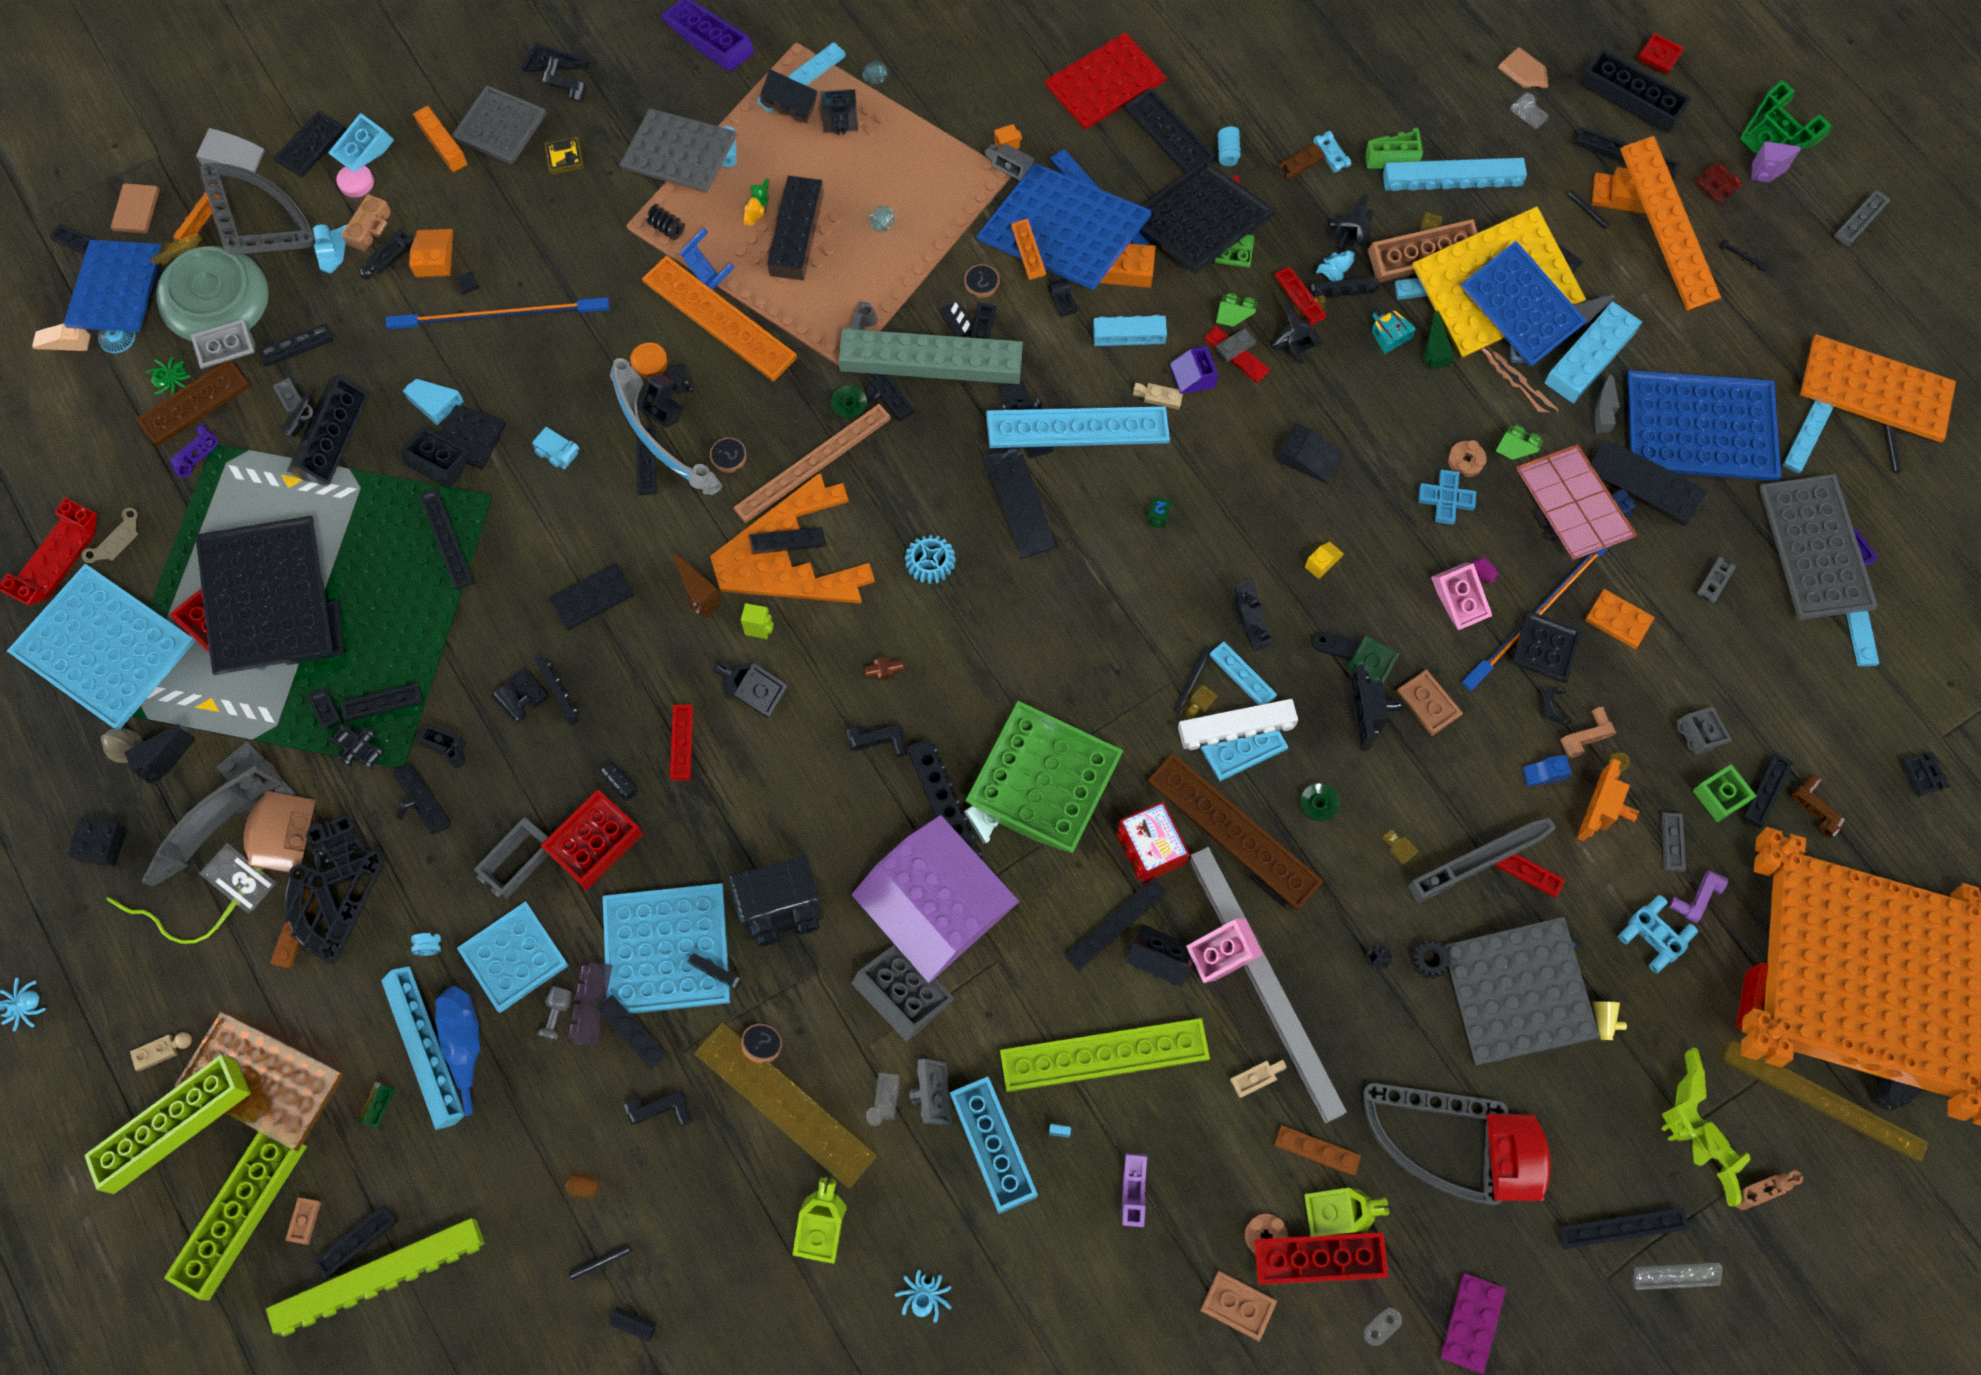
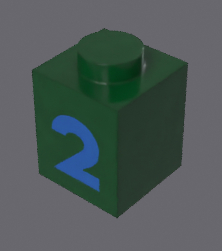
(1159, 512)

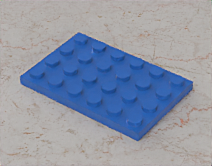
(113, 286)
(1523, 303)

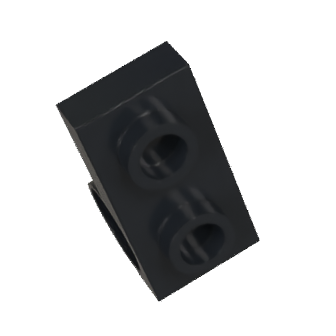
(1062, 297)

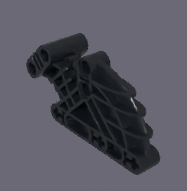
(336, 845)

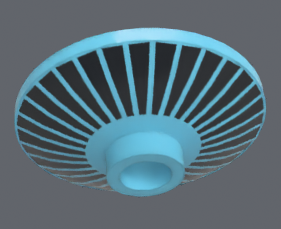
(116, 343)

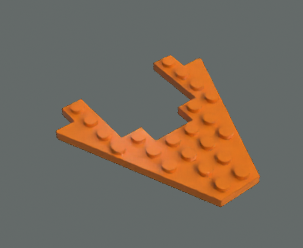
(772, 572)

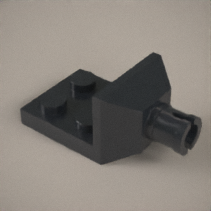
(839, 111)
(751, 685)

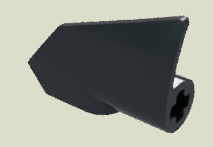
(293, 424)

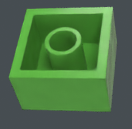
(1724, 793)

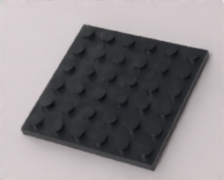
(1203, 216)

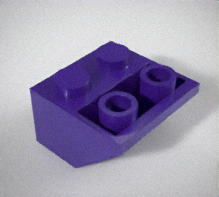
(1194, 371)

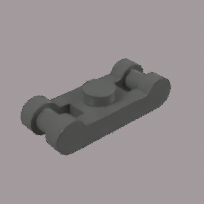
(1716, 579)

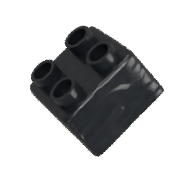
(777, 900)

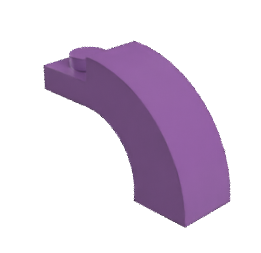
(1134, 1190)

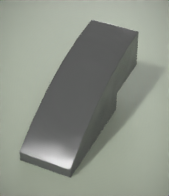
(1606, 407)

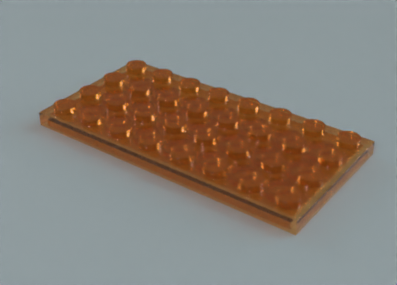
(283, 1083)

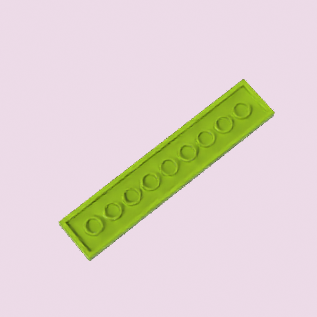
(1104, 1055)

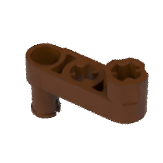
(1830, 820)

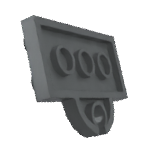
(242, 760)

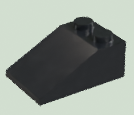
(1309, 453)
(159, 754)

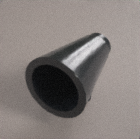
(509, 701)

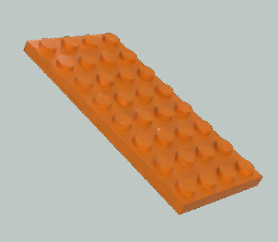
(1878, 388)

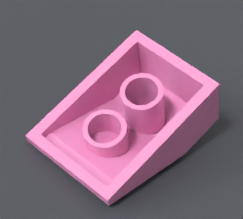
(1462, 595)

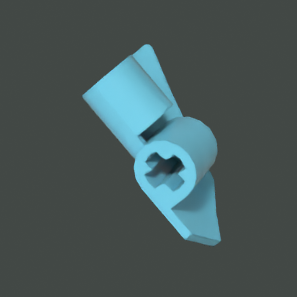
(329, 247)

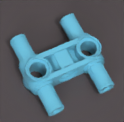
(1658, 934)

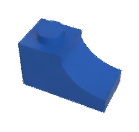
(1547, 771)

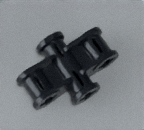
(356, 746)

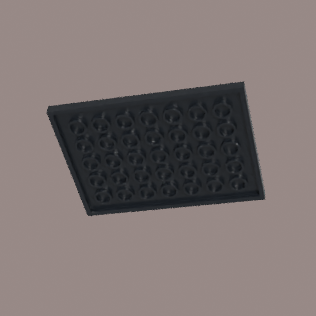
(263, 595)

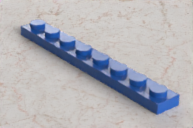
(1067, 166)

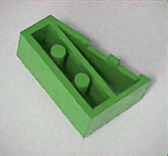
(1400, 148)

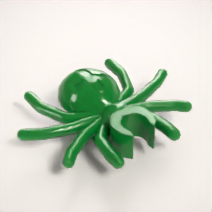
(167, 376)

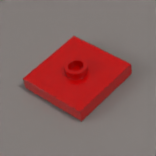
(1660, 53)

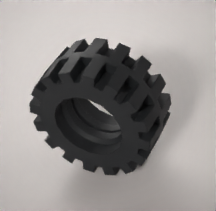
(1439, 950)

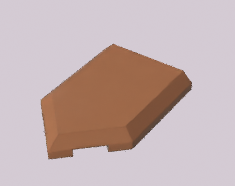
(1524, 69)

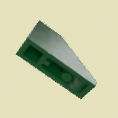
(1438, 349)

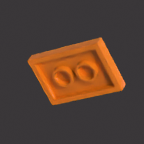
(1619, 619)

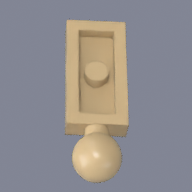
(159, 1050)

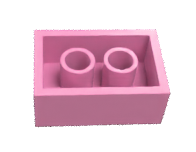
(1224, 950)

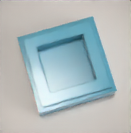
(1059, 1130)

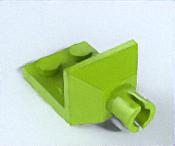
(1342, 1211)
(820, 1224)

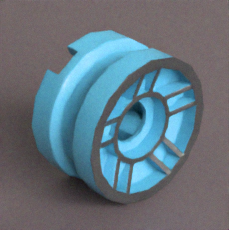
(425, 944)

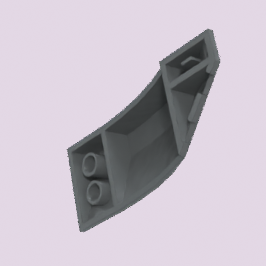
(207, 817)

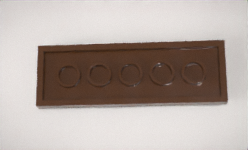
(192, 402)

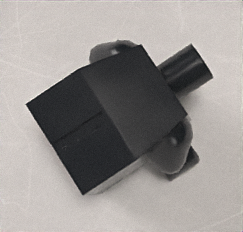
(679, 375)

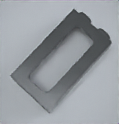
(503, 851)

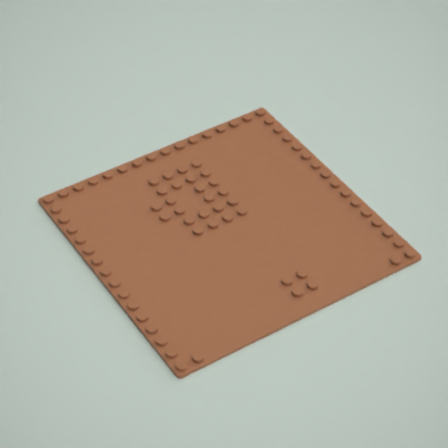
(890, 161)

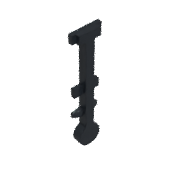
(1762, 266)

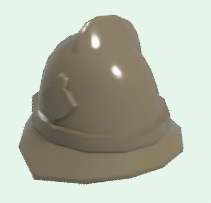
(118, 741)

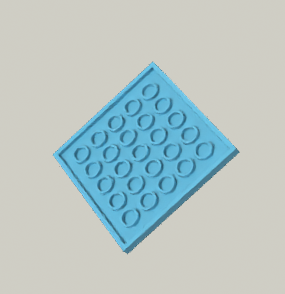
(652, 939)

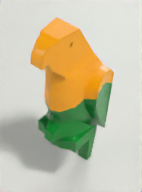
(757, 204)

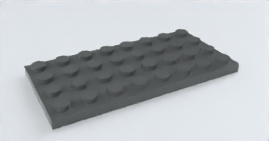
(1818, 547)

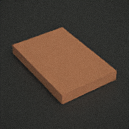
(135, 208)
(1429, 702)
(1238, 1306)

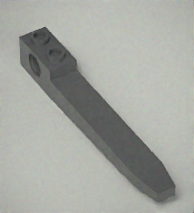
(1479, 860)

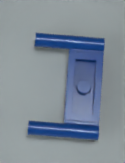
(700, 265)

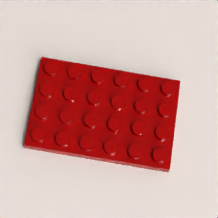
(1104, 80)

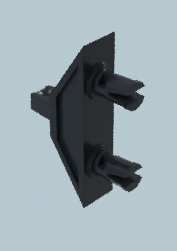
(1250, 615)

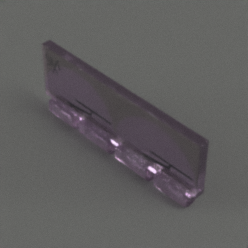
(591, 996)

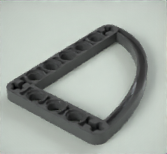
(239, 242)
(1445, 1108)

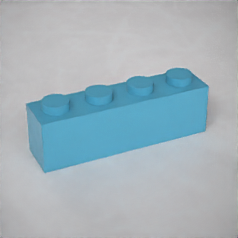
(1129, 330)

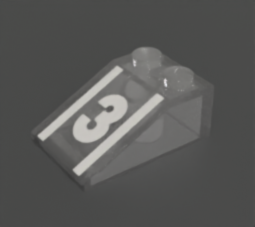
(236, 879)

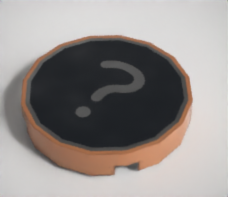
(981, 280)
(728, 455)
(761, 1043)

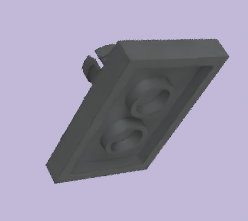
(933, 1093)

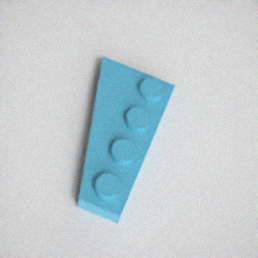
(1235, 756)

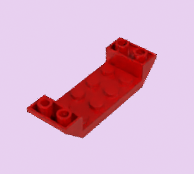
(54, 555)

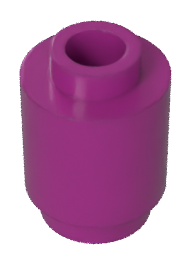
(1485, 570)

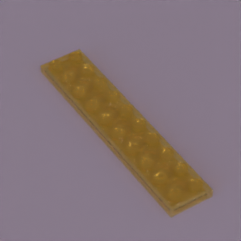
(787, 1107)

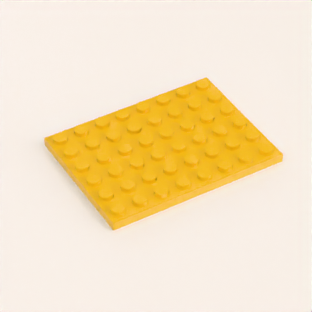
(1450, 267)

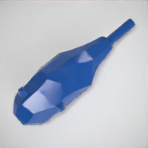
(459, 1038)

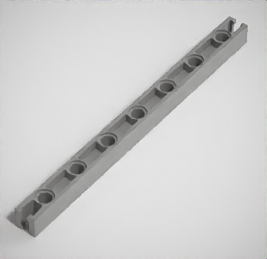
(1271, 993)

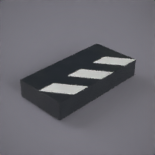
(956, 320)

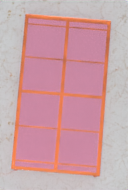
(1576, 502)

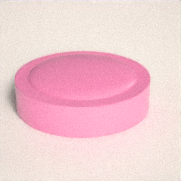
(355, 183)

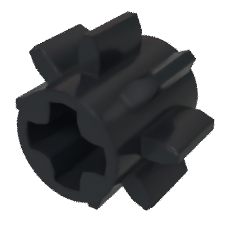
(1379, 957)

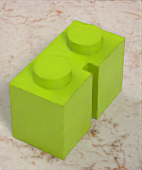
(756, 621)

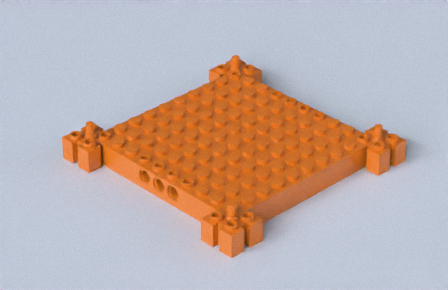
(1870, 975)

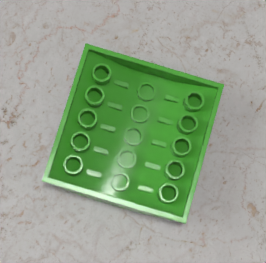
(1044, 778)

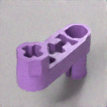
(1710, 883)

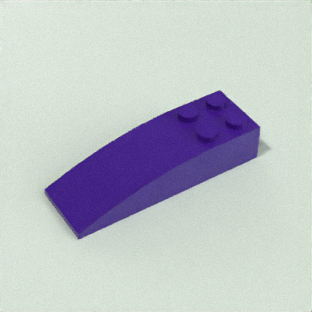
(709, 34)

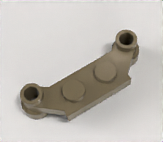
(116, 540)

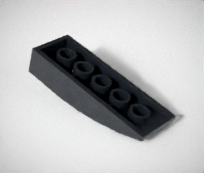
(1648, 482)
(1019, 501)

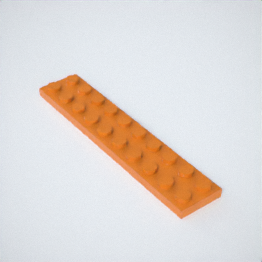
(1670, 223)
(720, 318)

